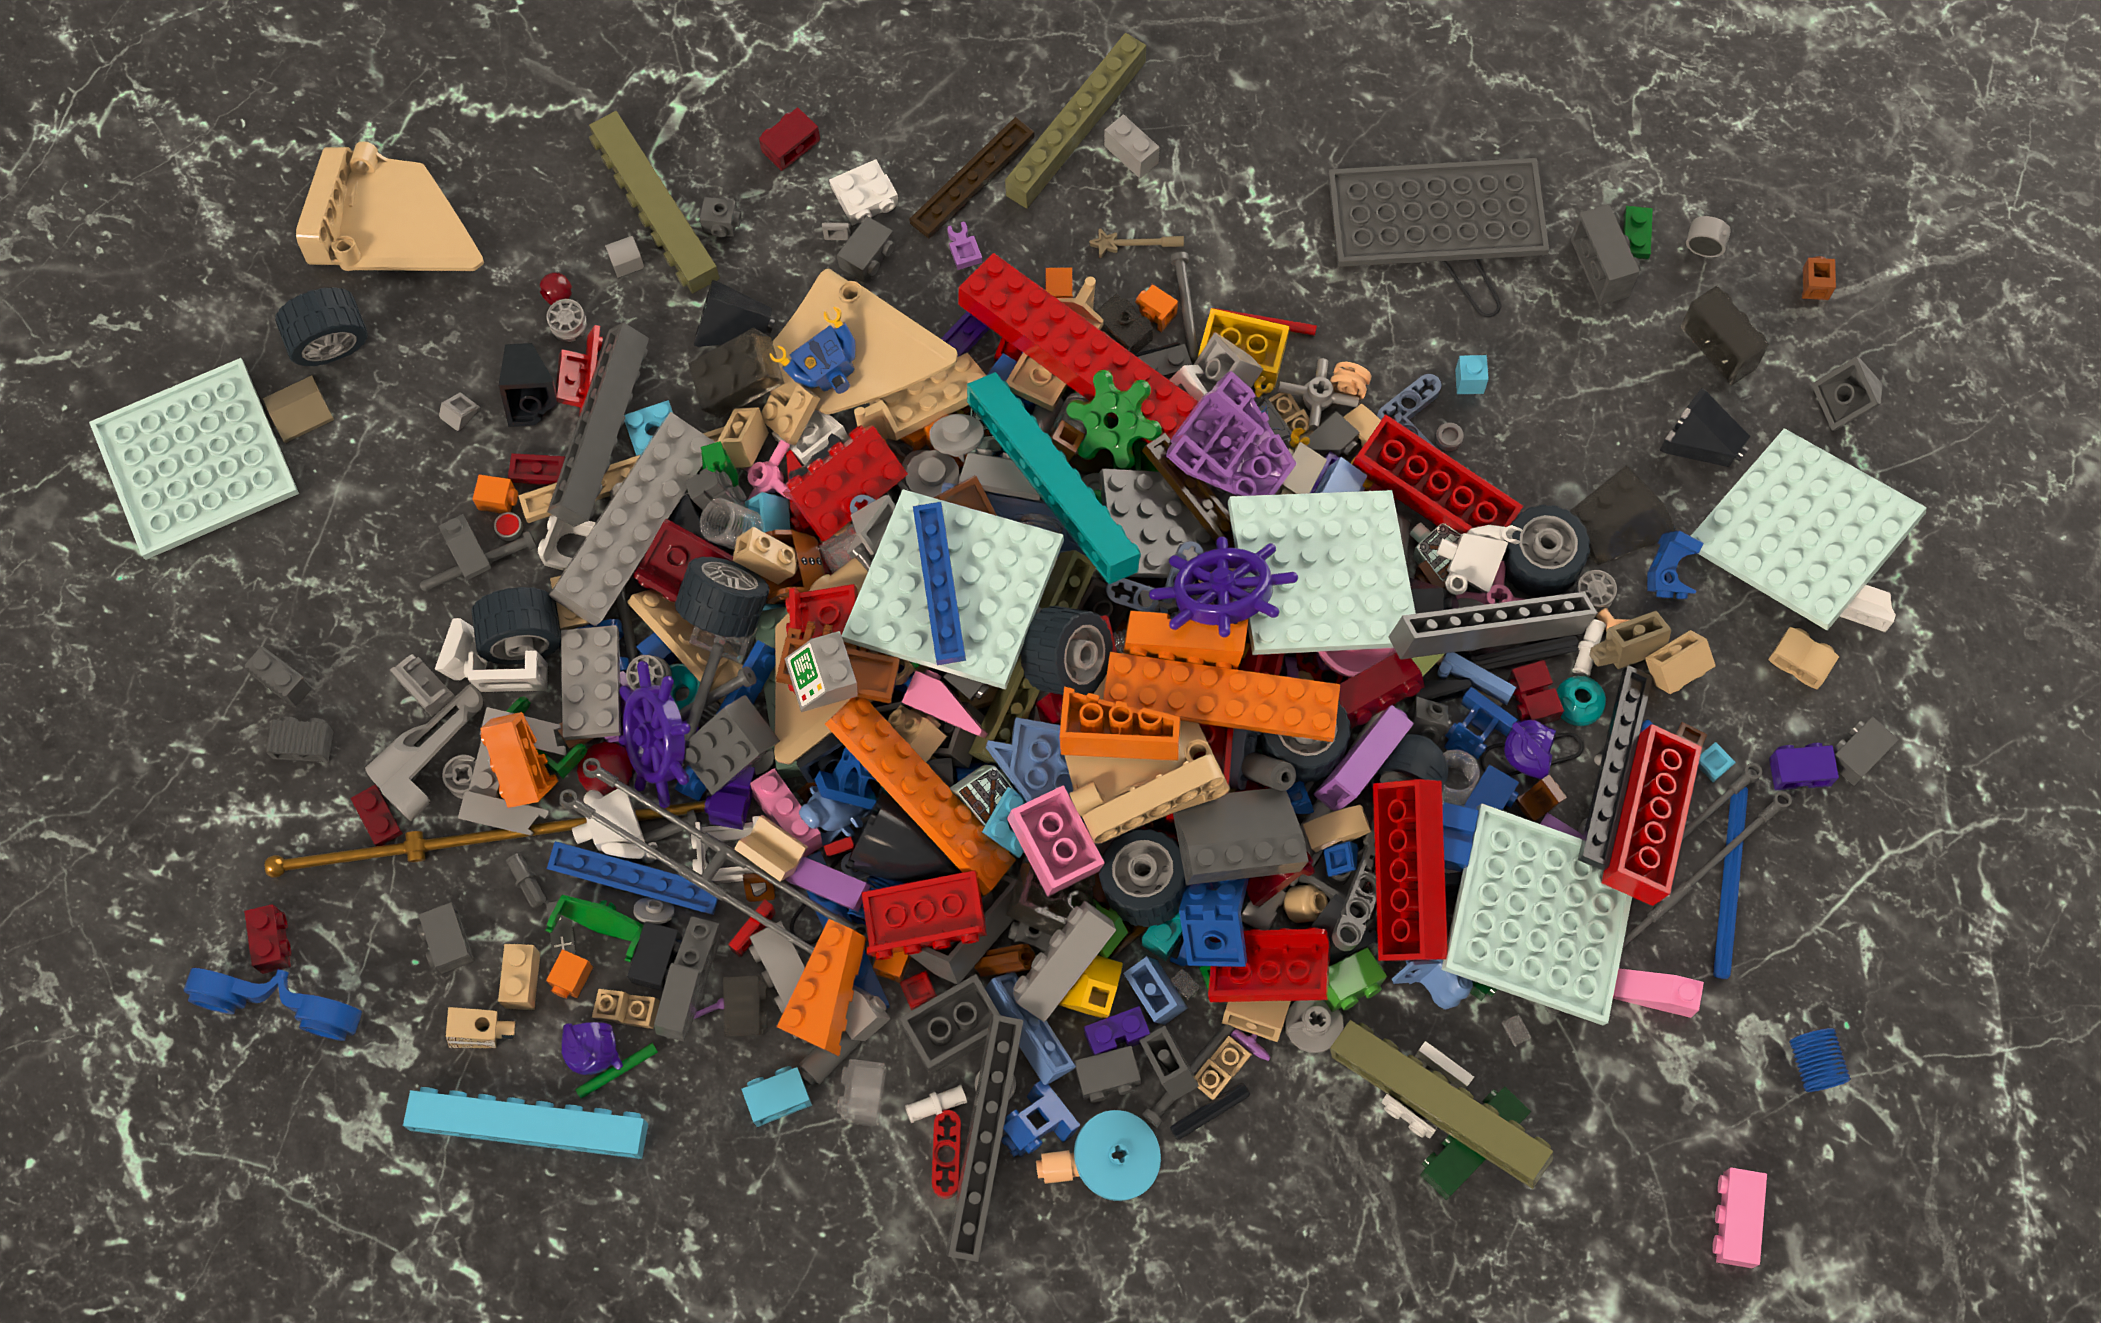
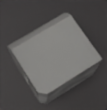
(624, 256)

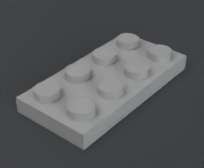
(591, 682)

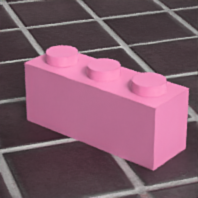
(783, 809)
(1740, 1217)

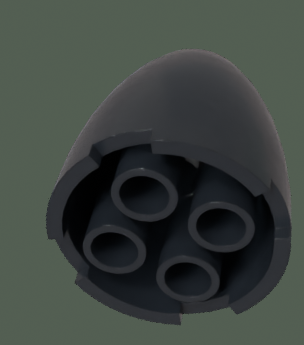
(897, 847)

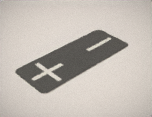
(562, 934)

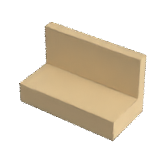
(772, 849)

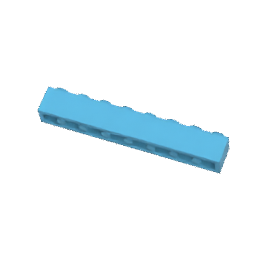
(525, 1123)

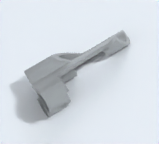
(402, 760)

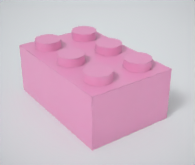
(1055, 840)

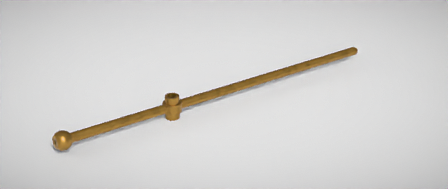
(416, 846)

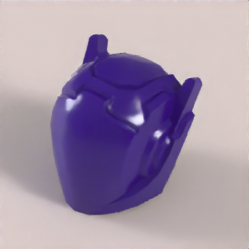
(1529, 748)
(589, 1048)

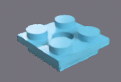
(642, 420)
(997, 825)

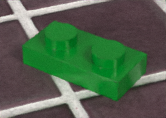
(1638, 230)

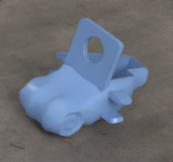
(831, 816)
(1444, 987)

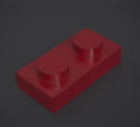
(535, 468)
(376, 815)

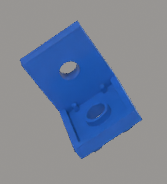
(1214, 914)

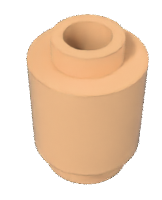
(1057, 1167)

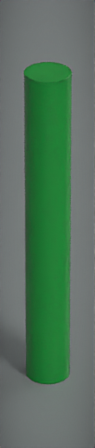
(612, 1073)

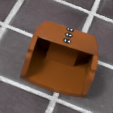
(809, 565)

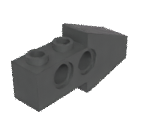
(687, 979)

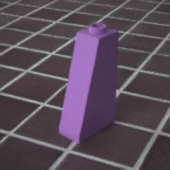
(1364, 759)

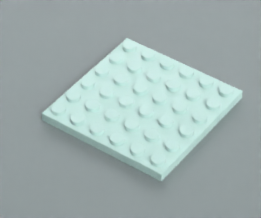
(193, 458)
(1806, 528)
(1346, 564)
(998, 584)
(1537, 918)

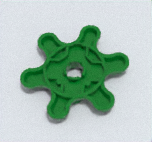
(1130, 425)

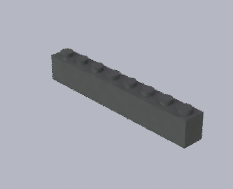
(598, 425)
(1492, 625)
(984, 1138)

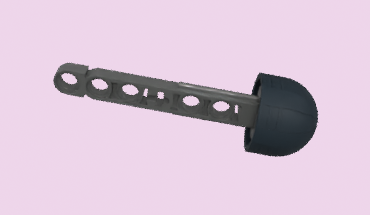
(1410, 760)

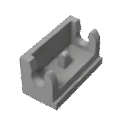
(422, 684)

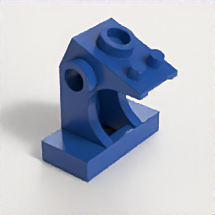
(1671, 550)
(1485, 717)
(847, 784)
(1023, 1137)

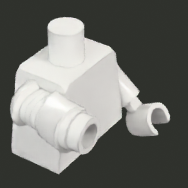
(1476, 557)
(619, 810)

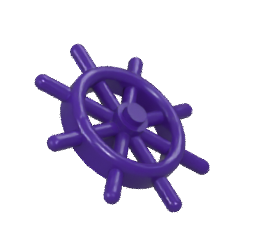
(1223, 586)
(654, 734)

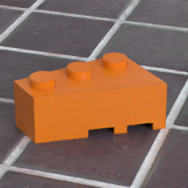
(516, 761)

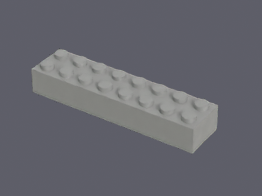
(631, 520)

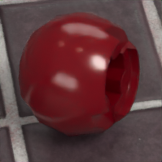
(555, 287)

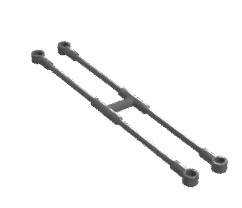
(701, 880)
(1685, 887)

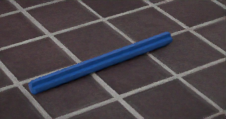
(1730, 887)

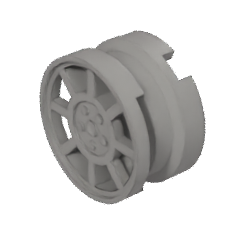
(566, 321)
(1597, 588)
(657, 667)
(458, 774)

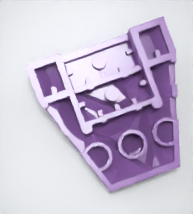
(1231, 442)

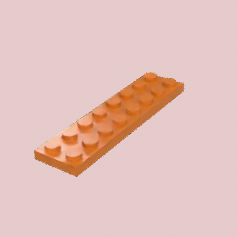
(1225, 696)
(919, 791)

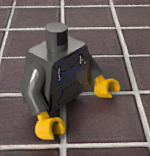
(1275, 421)

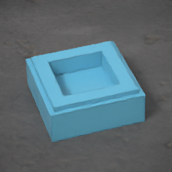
(1715, 762)

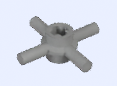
(1318, 394)

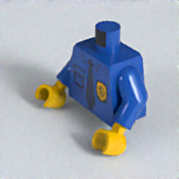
(824, 358)

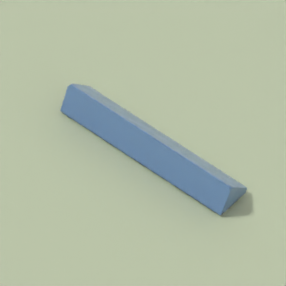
(1037, 1037)

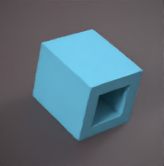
(1471, 374)

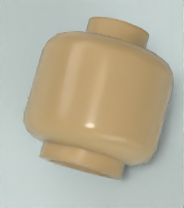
(1304, 903)

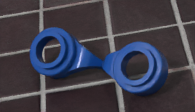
(315, 1013)

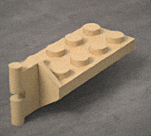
(1034, 381)
(921, 403)
(676, 633)

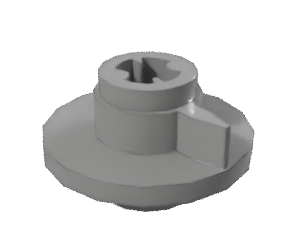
(956, 435)
(930, 471)
(1313, 1025)

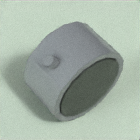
(1708, 236)

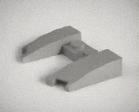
(482, 800)

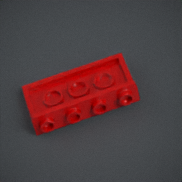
(851, 469)
(821, 606)
(924, 915)
(1278, 968)

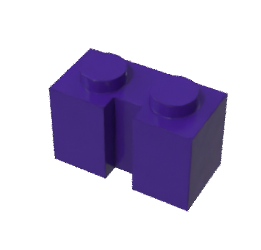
(1802, 767)
(731, 804)
(1120, 1028)

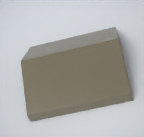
(298, 409)

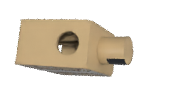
(464, 1027)

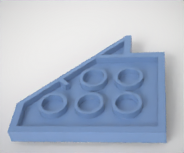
(1033, 759)

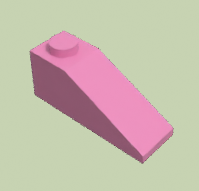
(938, 700)
(1659, 991)

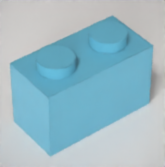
(776, 1095)

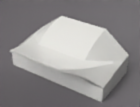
(1871, 608)
(456, 649)

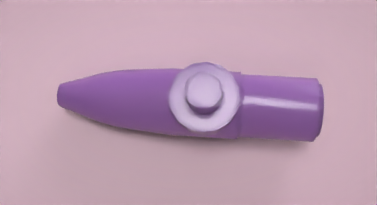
(1250, 1044)

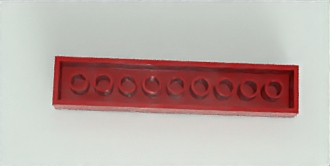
(1065, 340)

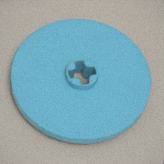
(1109, 1176)

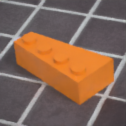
(1195, 643)
(1115, 729)
(825, 988)

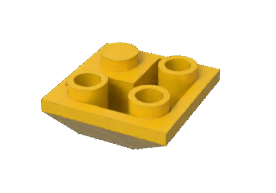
(1095, 988)

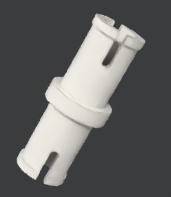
(1591, 638)
(936, 1103)

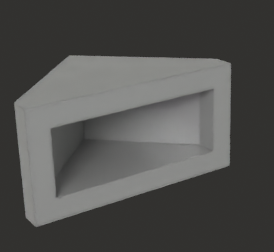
(872, 522)

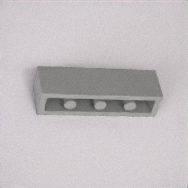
(1063, 961)
(781, 963)

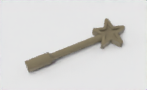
(1109, 242)

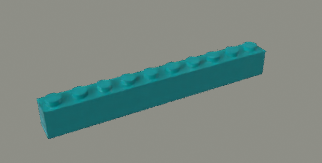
(1054, 478)

